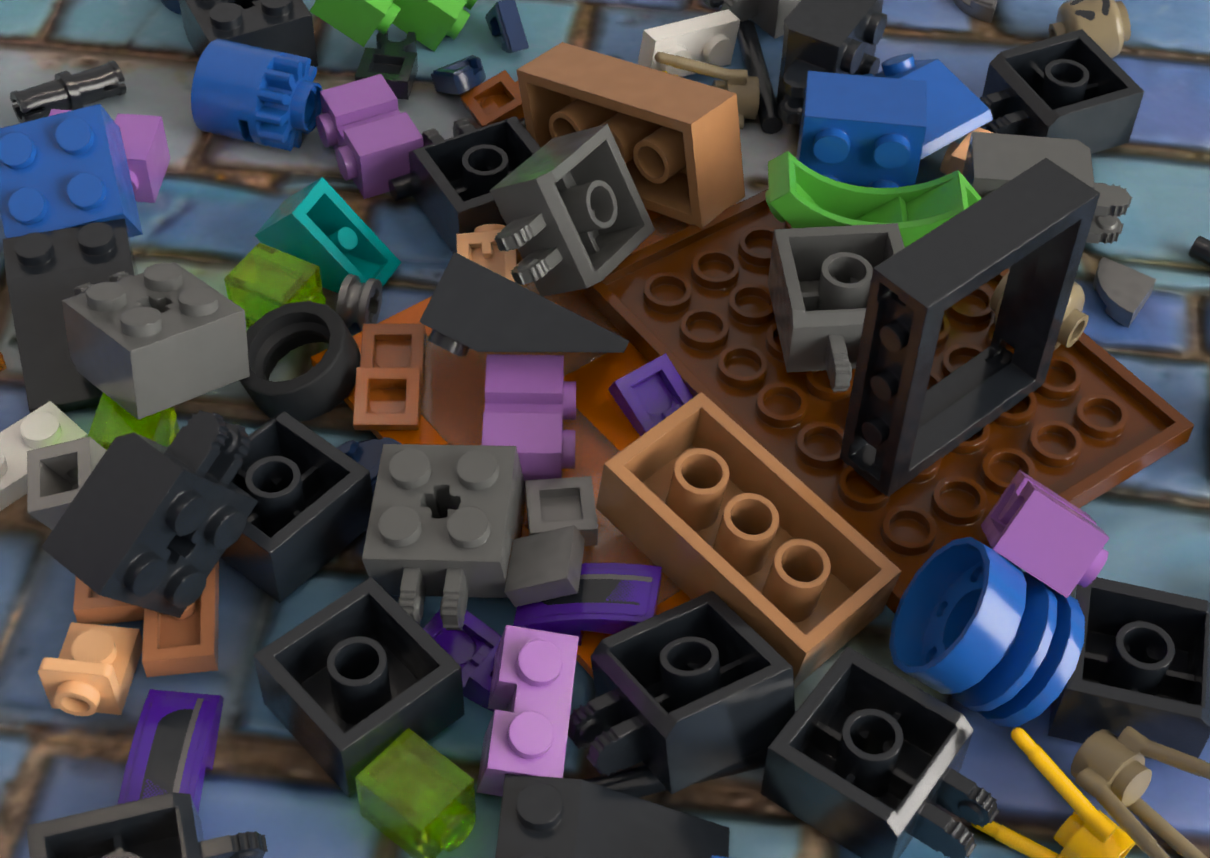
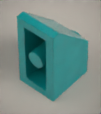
(328, 233)

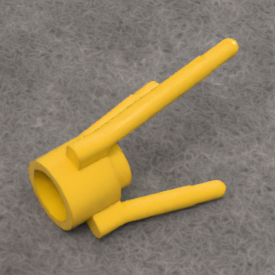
(1085, 832)

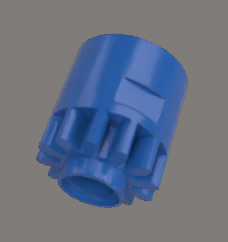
(255, 94)

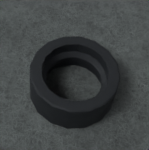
(321, 386)

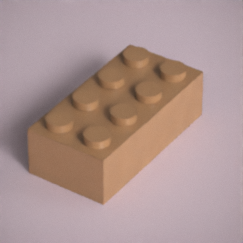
(669, 129)
(744, 526)

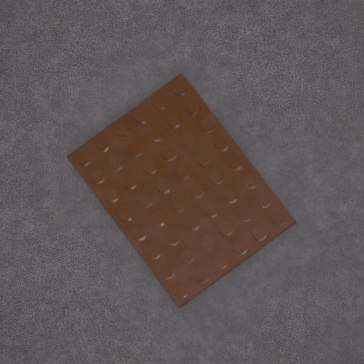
(712, 313)

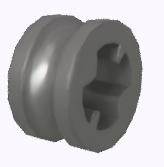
(359, 301)

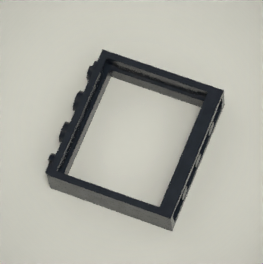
(1029, 223)

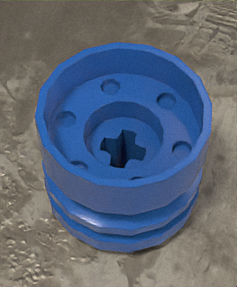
(987, 633)

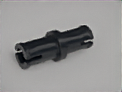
(68, 92)

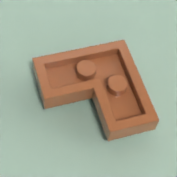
(169, 642)

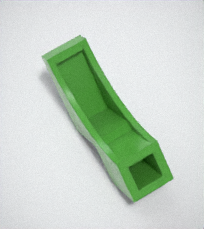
(427, 18)
(814, 200)

